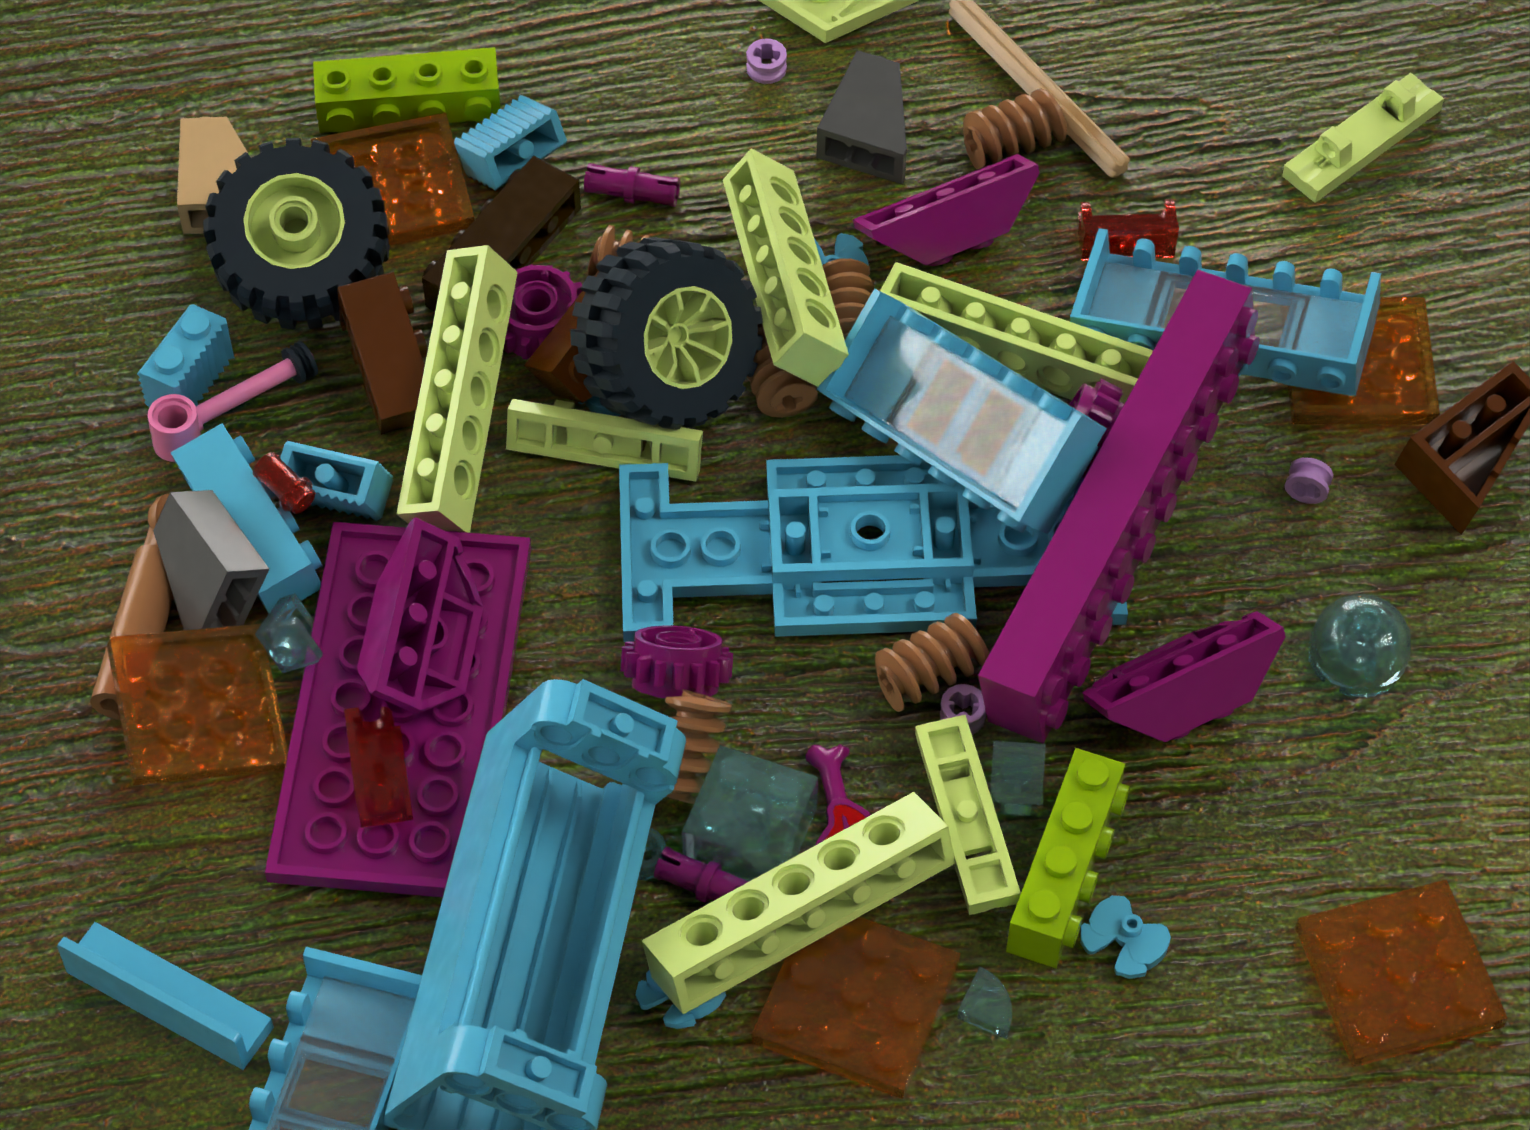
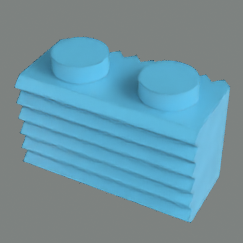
(509, 141)
(188, 357)
(341, 479)

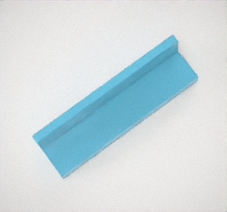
(166, 994)

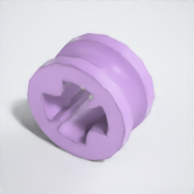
(766, 49)
(1309, 480)
(964, 696)

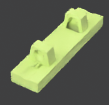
(1362, 137)
(600, 438)
(969, 813)

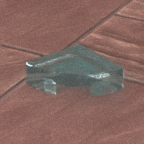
(987, 1004)

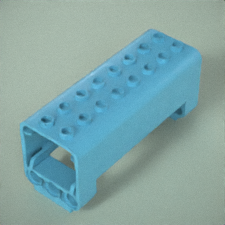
(535, 917)

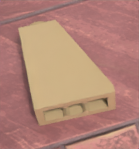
(205, 151)

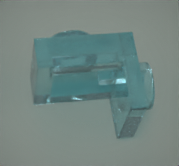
(288, 635)
(1017, 777)

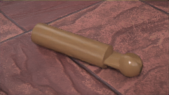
(141, 609)

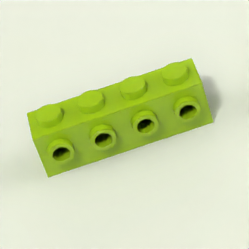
(406, 91)
(1065, 859)

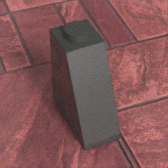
(866, 120)
(207, 561)

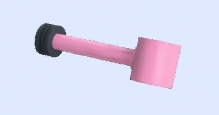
(177, 420)

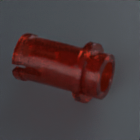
(293, 492)

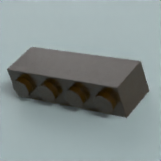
(517, 221)

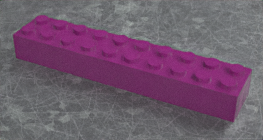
(1119, 508)

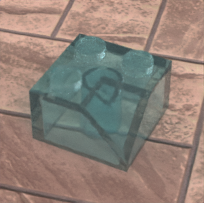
(749, 814)

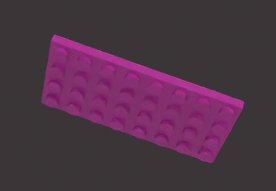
(317, 817)

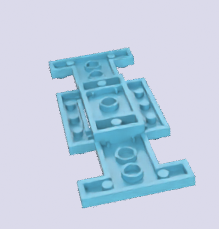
(811, 537)

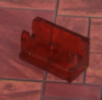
(1128, 228)
(378, 768)

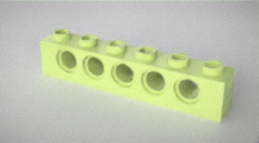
(785, 268)
(1030, 342)
(458, 389)
(798, 902)

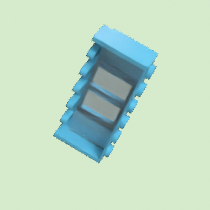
(1305, 332)
(962, 414)
(337, 1048)

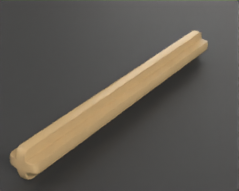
(1032, 77)

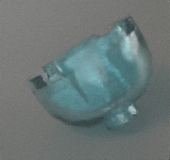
(1360, 645)

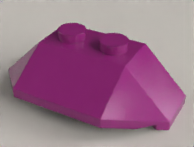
(954, 214)
(422, 622)
(1189, 678)

